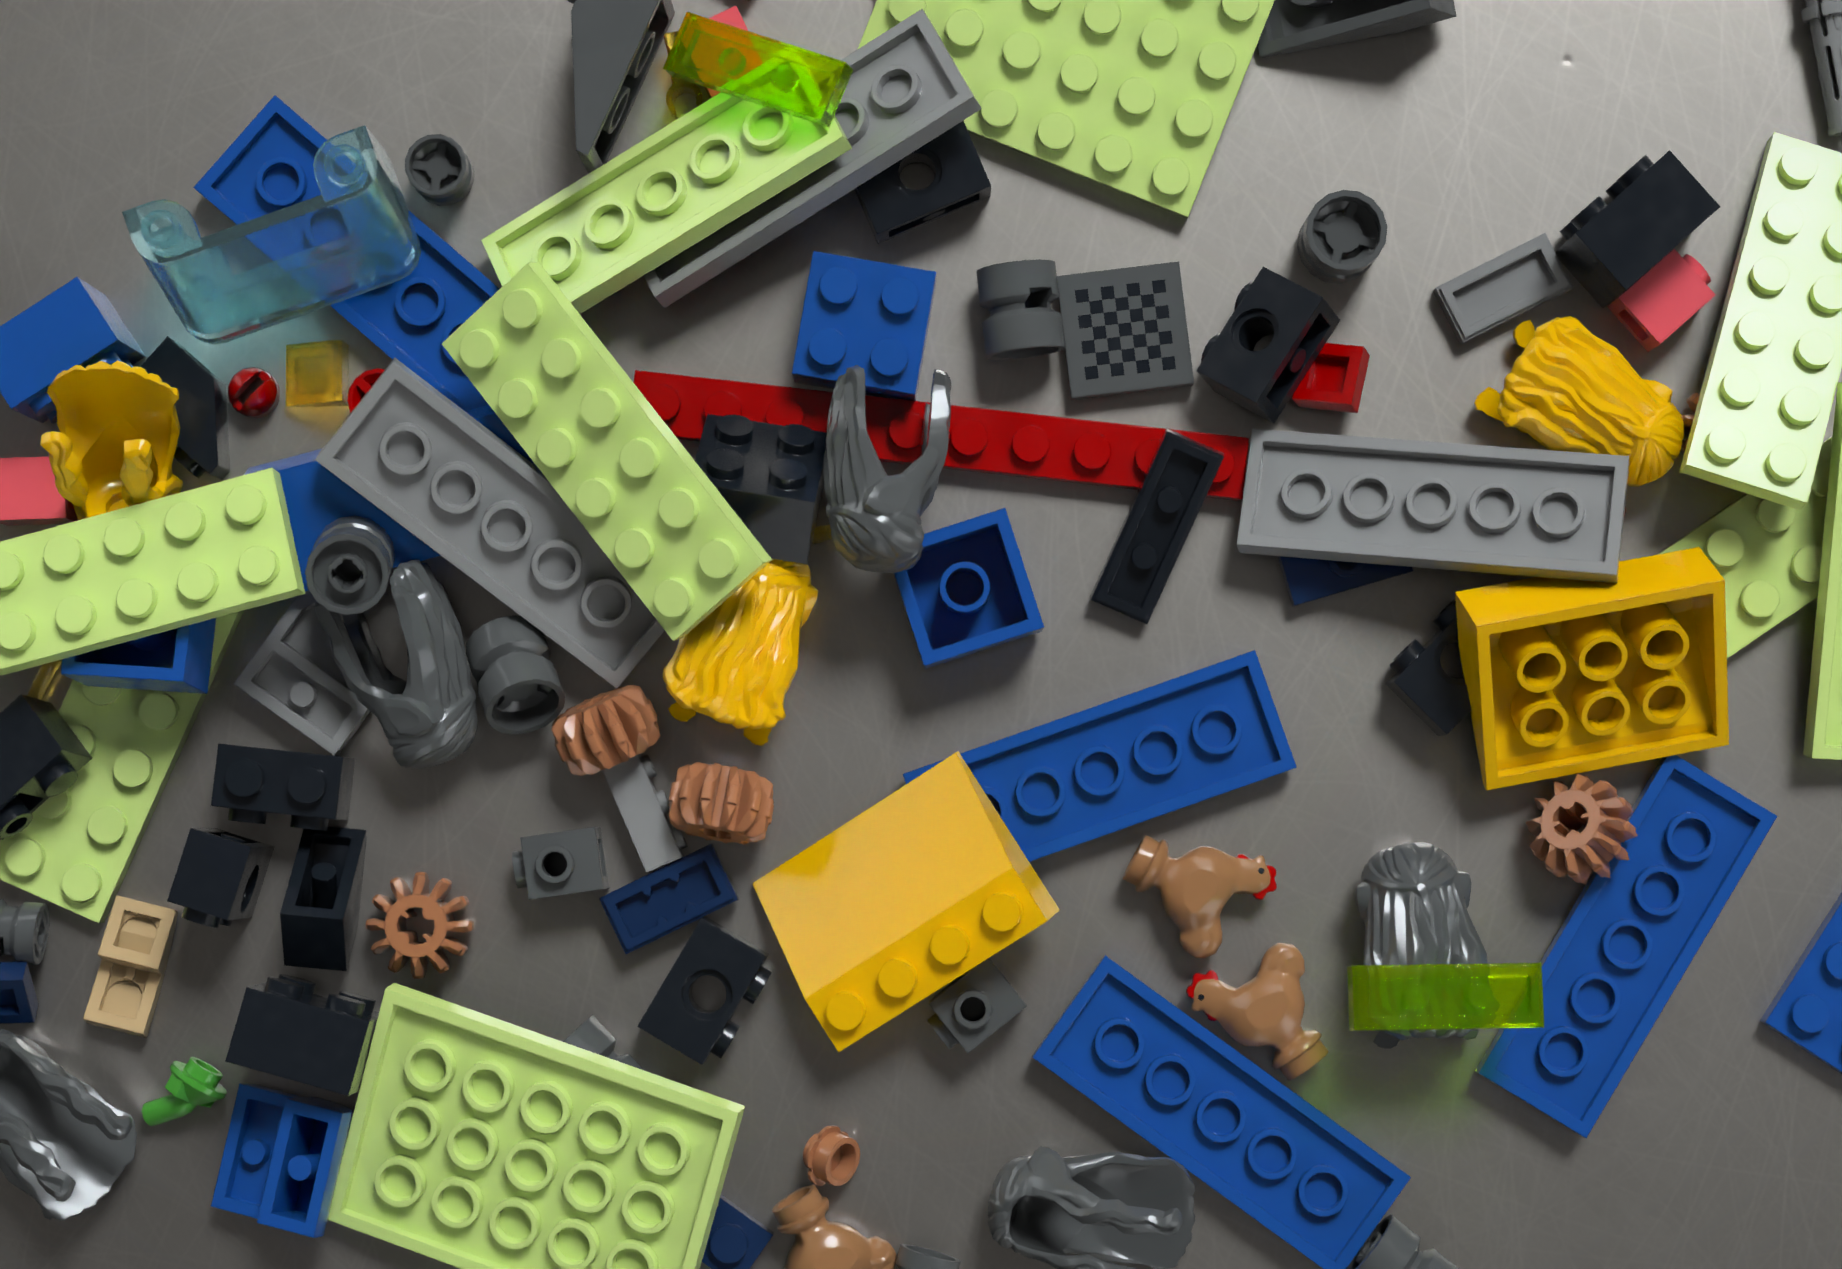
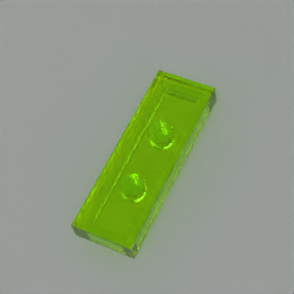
(758, 69)
(1445, 996)

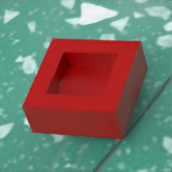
(1334, 379)

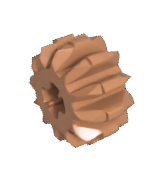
(605, 730)
(721, 803)
(1591, 850)
(406, 941)

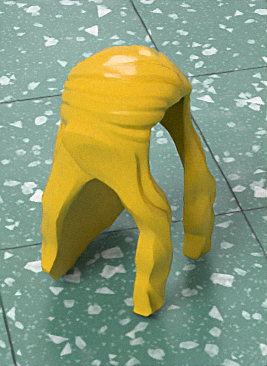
(1586, 399)
(112, 437)
(744, 653)

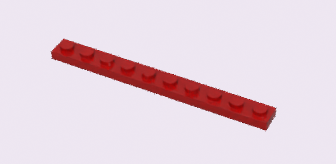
(978, 437)

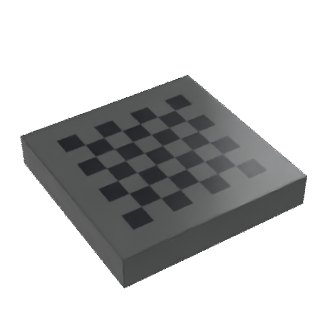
(1125, 331)

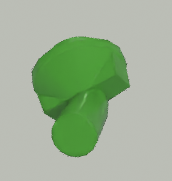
(190, 1086)

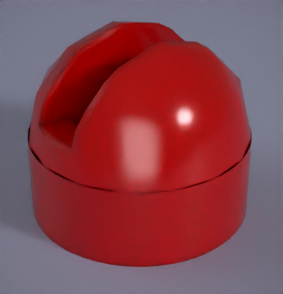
(262, 400)

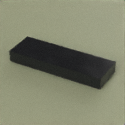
(1157, 526)

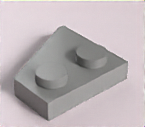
(301, 681)

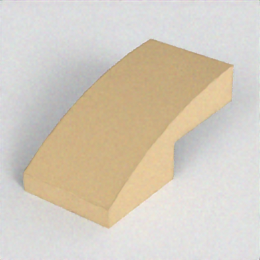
(131, 967)

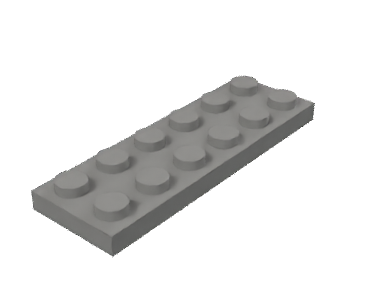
(894, 103)
(1434, 505)
(490, 518)

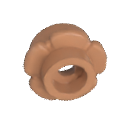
(831, 1157)

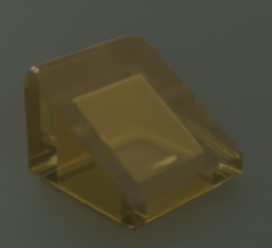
(317, 374)

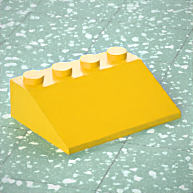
(1595, 670)
(902, 901)

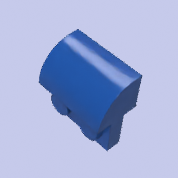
(282, 1159)

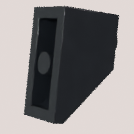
(323, 899)

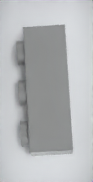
(645, 812)

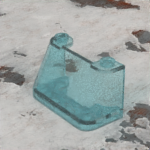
(289, 259)

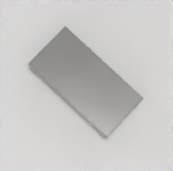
(1502, 289)

